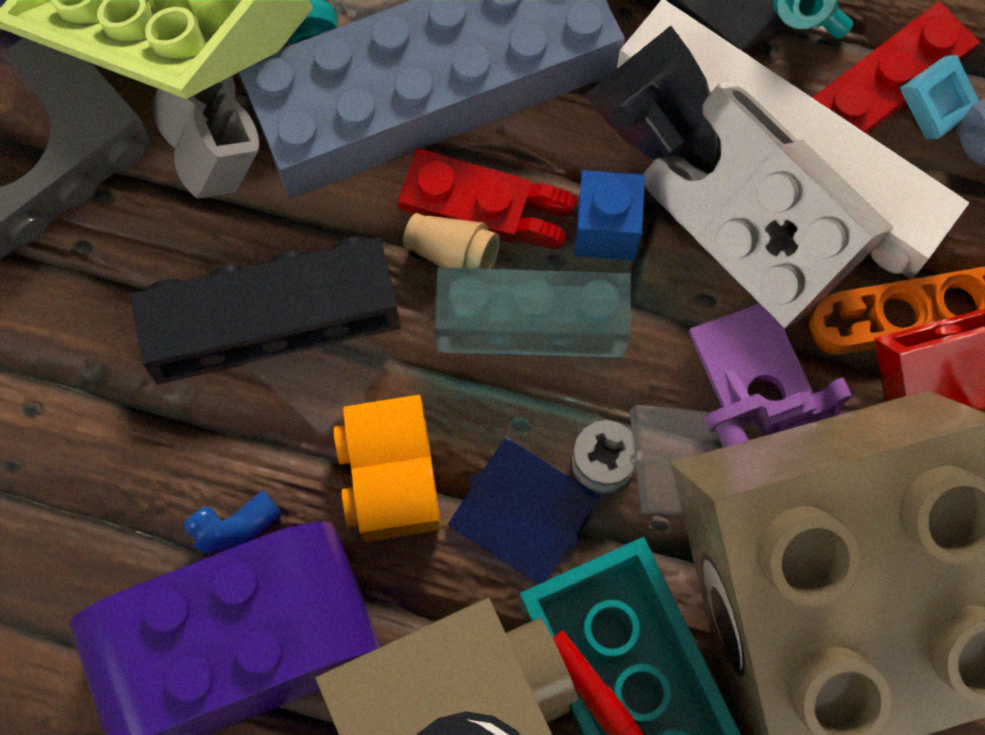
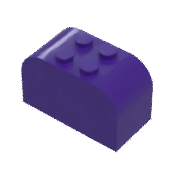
(224, 635)

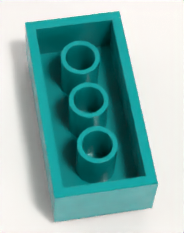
(635, 641)

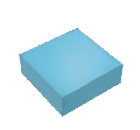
(940, 97)

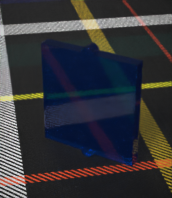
(523, 511)

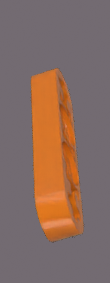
(923, 294)

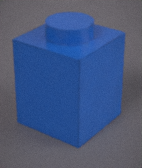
(609, 215)

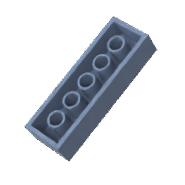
(420, 79)

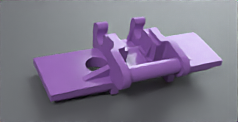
(751, 349)

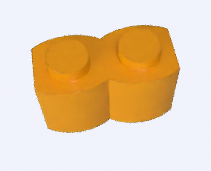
(389, 469)

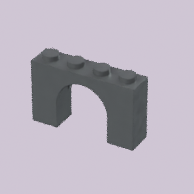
(88, 140)

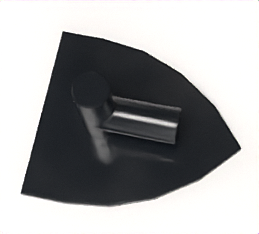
(659, 103)

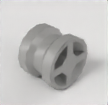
(606, 470)

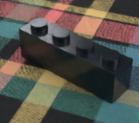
(264, 309)

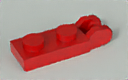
(476, 193)

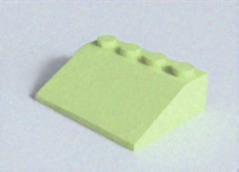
(160, 42)

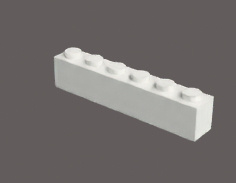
(899, 191)

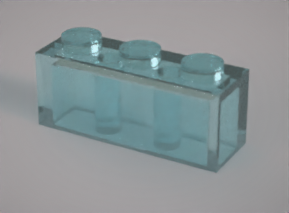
(533, 312)

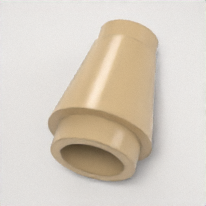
(452, 242)

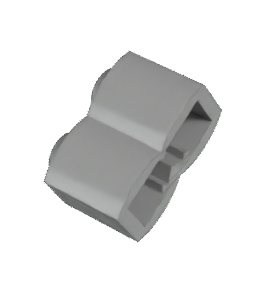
(210, 138)

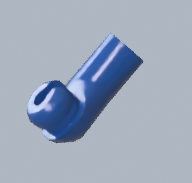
(241, 527)

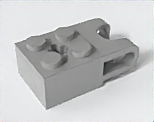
(752, 197)

